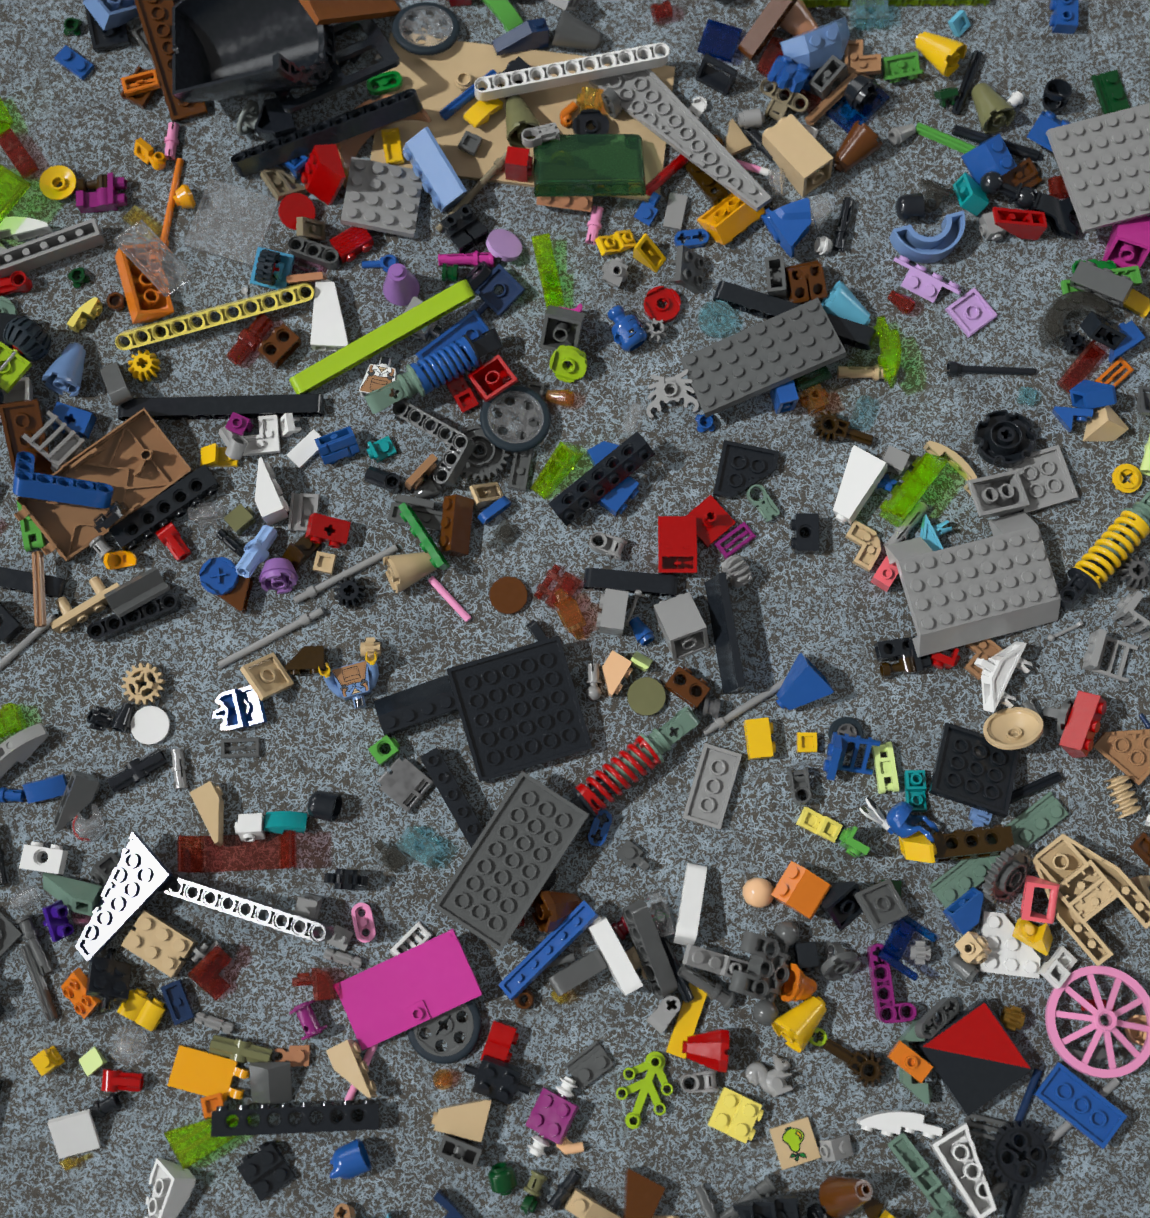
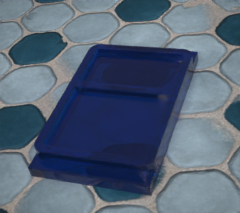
(845, 117)

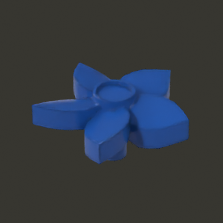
(887, 483)

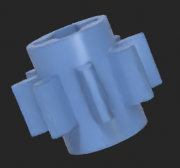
(979, 817)

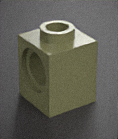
(240, 519)

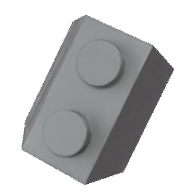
(682, 626)

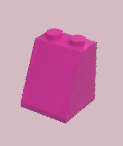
(1129, 243)

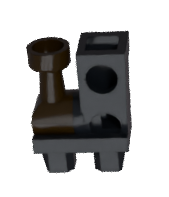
(906, 654)

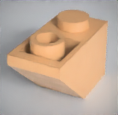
(614, 670)

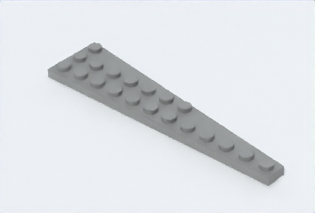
(667, 117)

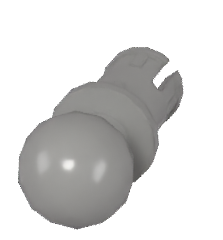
(593, 692)

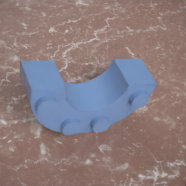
(929, 249)

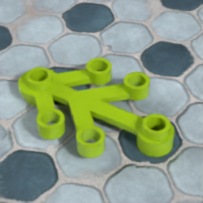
(645, 1086)

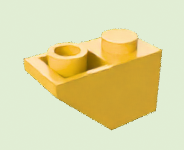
(918, 848)

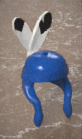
(899, 819)

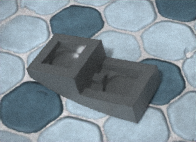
(1099, 1053)

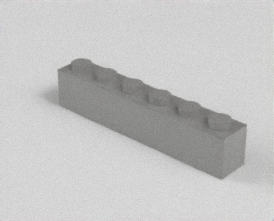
(51, 248)

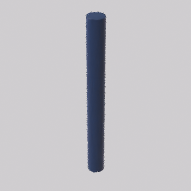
(1027, 1098)

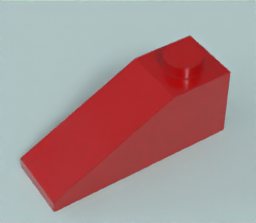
(1021, 223)

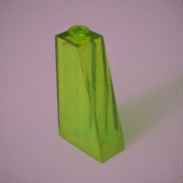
(195, 1140)

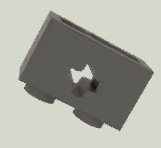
(776, 276)
(459, 1151)

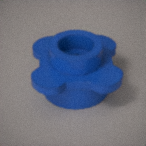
(701, 426)

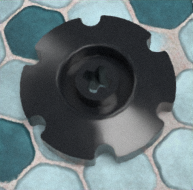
(1004, 438)

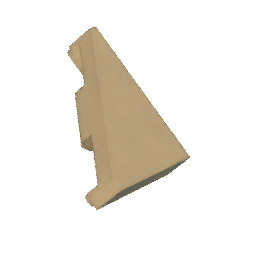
(735, 139)

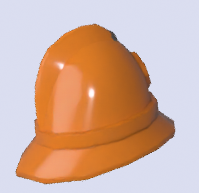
(798, 986)

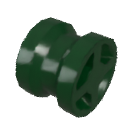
(450, 272)

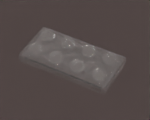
(153, 258)

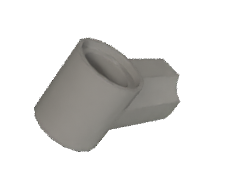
(235, 443)

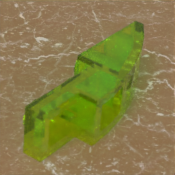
(547, 270)
(889, 351)

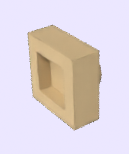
(324, 562)

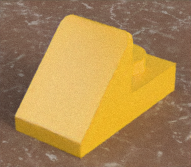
(215, 457)
(1037, 937)

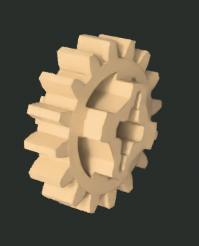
(145, 675)

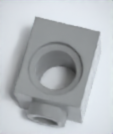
(896, 460)

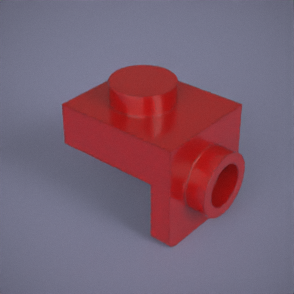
(942, 661)

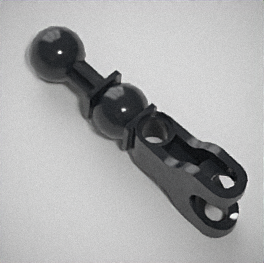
(1025, 198)

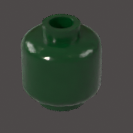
(502, 1178)

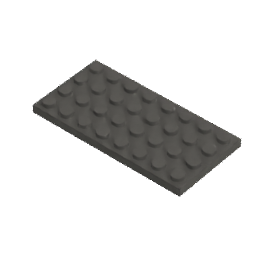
(763, 357)
(511, 861)

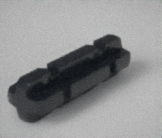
(231, 542)

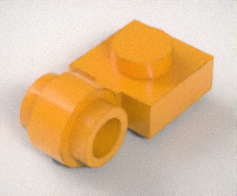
(145, 152)

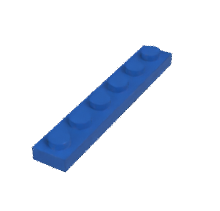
(548, 950)

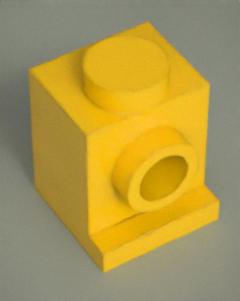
(47, 1060)

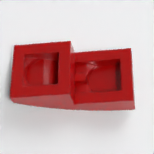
(462, 393)

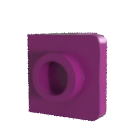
(239, 424)

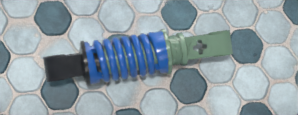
(435, 369)

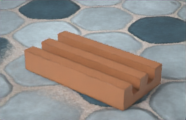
(306, 277)

